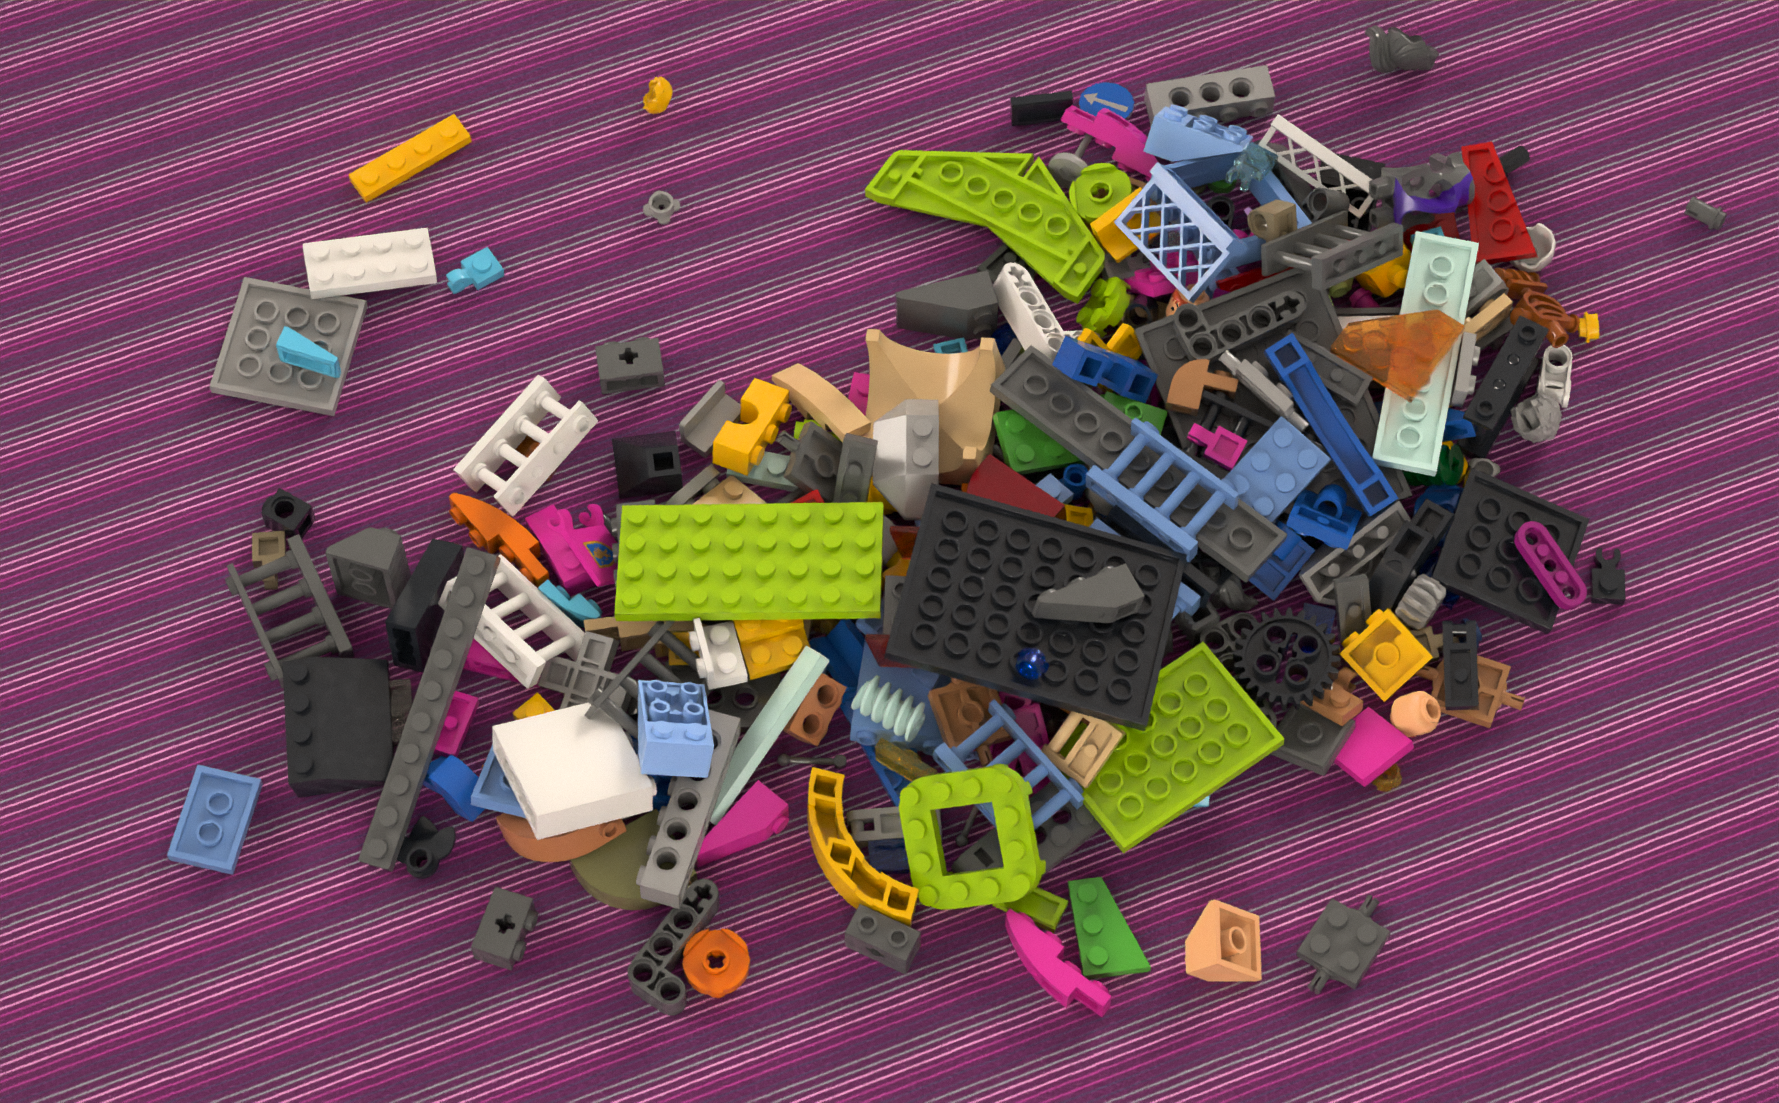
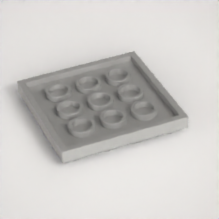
(249, 354)

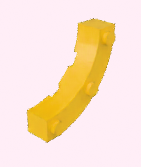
(843, 860)

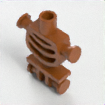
(1538, 306)

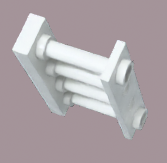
(510, 430)
(509, 645)

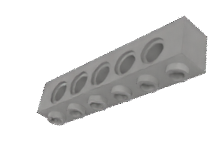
(670, 885)

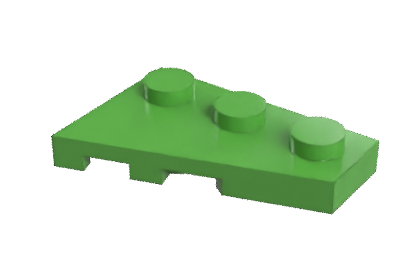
(1102, 933)

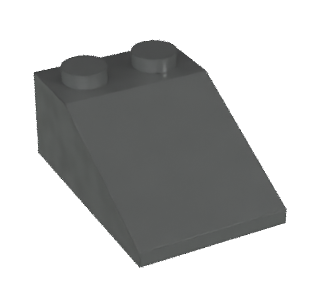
(950, 307)

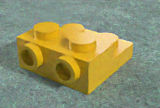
(770, 644)
(1385, 653)

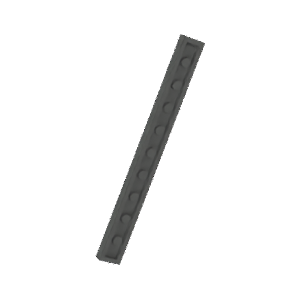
(429, 709)

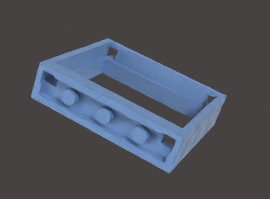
(1212, 169)

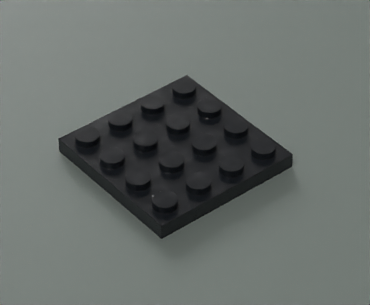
(1481, 555)

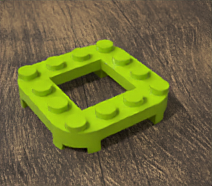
(1014, 827)

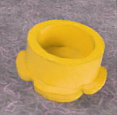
(1589, 327)

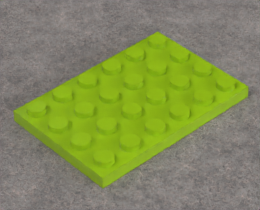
(1194, 743)

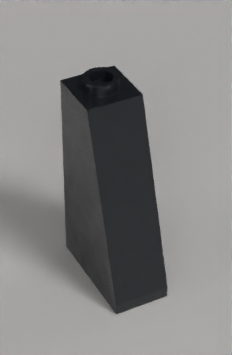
(416, 613)

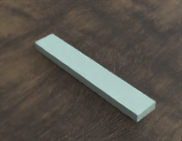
(769, 726)

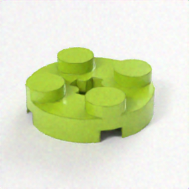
(1093, 178)
(1105, 305)

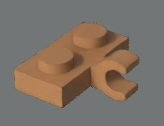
(1338, 703)

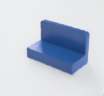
(844, 650)

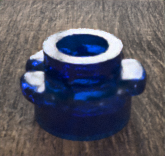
(1031, 663)

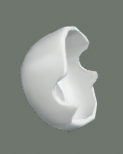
(1544, 245)

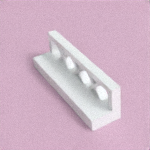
(1322, 153)

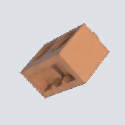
(816, 710)

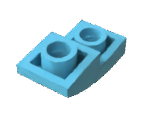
(576, 608)

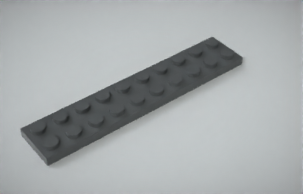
(1101, 432)

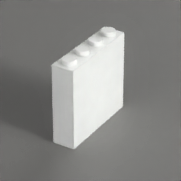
(572, 770)

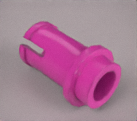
(1363, 299)

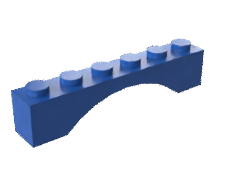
(1329, 425)

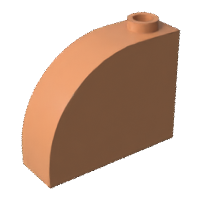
(558, 847)

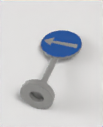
(1068, 166)

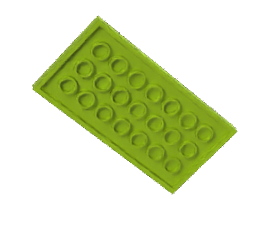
(750, 561)

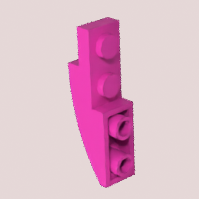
(1114, 131)
(1042, 958)

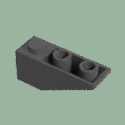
(1098, 599)

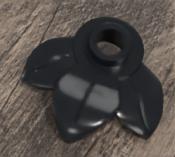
(426, 844)

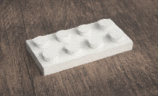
(369, 263)

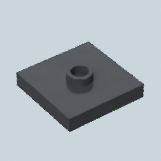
(1311, 739)

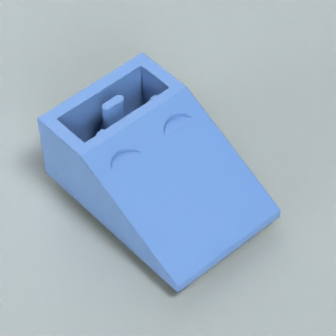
(1185, 137)
(674, 729)

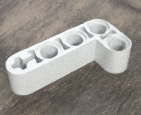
(1028, 311)

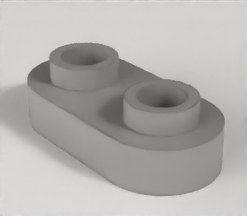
(701, 483)

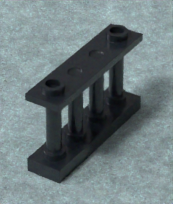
(1502, 387)
(1217, 403)

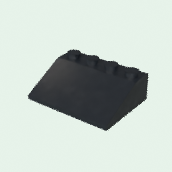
(337, 724)

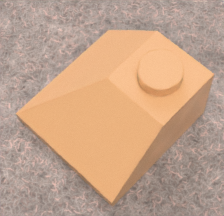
(1224, 945)

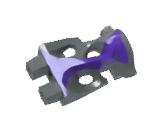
(1401, 195)

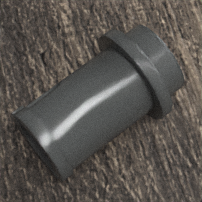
(1706, 213)

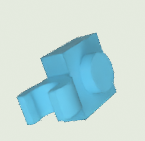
(476, 269)

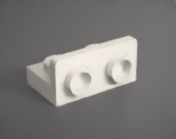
(719, 654)

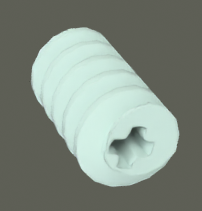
(890, 708)

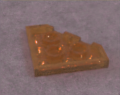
(1399, 349)

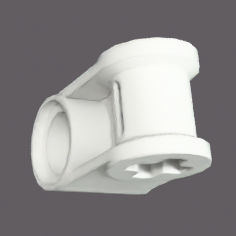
(1555, 380)

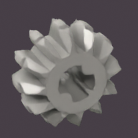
(1420, 602)

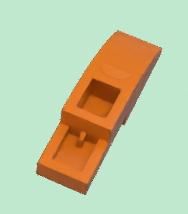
(498, 531)

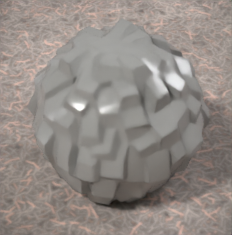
(1537, 418)

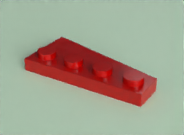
(1494, 212)

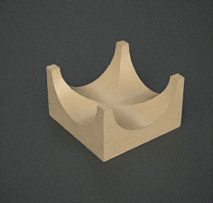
(958, 383)

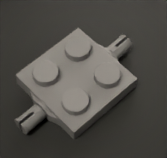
(1255, 379)

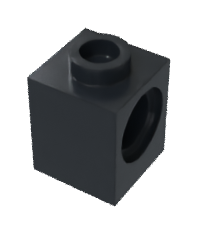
(297, 523)

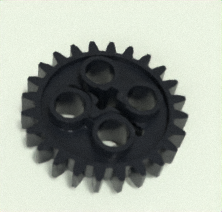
(1315, 667)

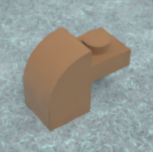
(1191, 382)

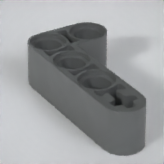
(1314, 203)
(1240, 323)
(1225, 635)
(669, 935)

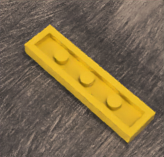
(410, 158)

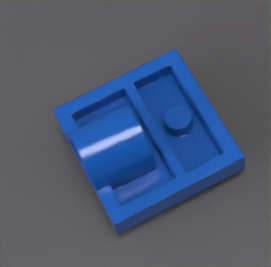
(1316, 519)
(1283, 564)

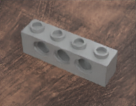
(1220, 87)

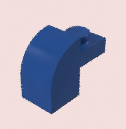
(455, 784)

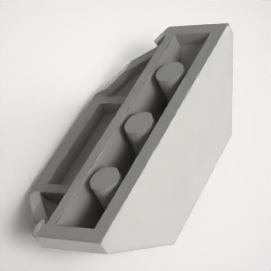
(907, 455)
(1362, 556)

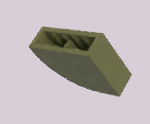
(613, 868)

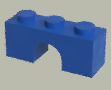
(1097, 365)

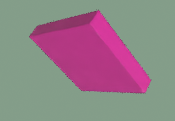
(1372, 747)

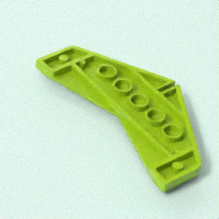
(990, 192)

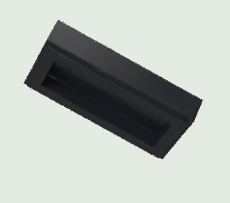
(1039, 108)

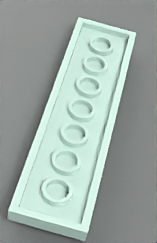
(1439, 279)

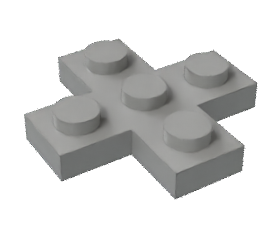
(582, 678)

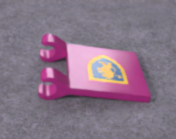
(589, 544)

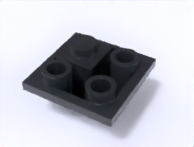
(647, 464)

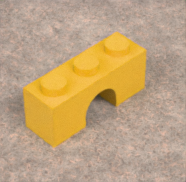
(743, 446)

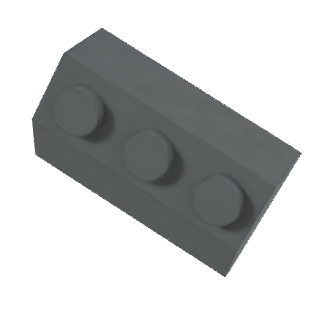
(370, 566)

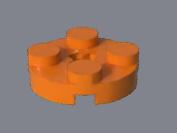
(716, 981)

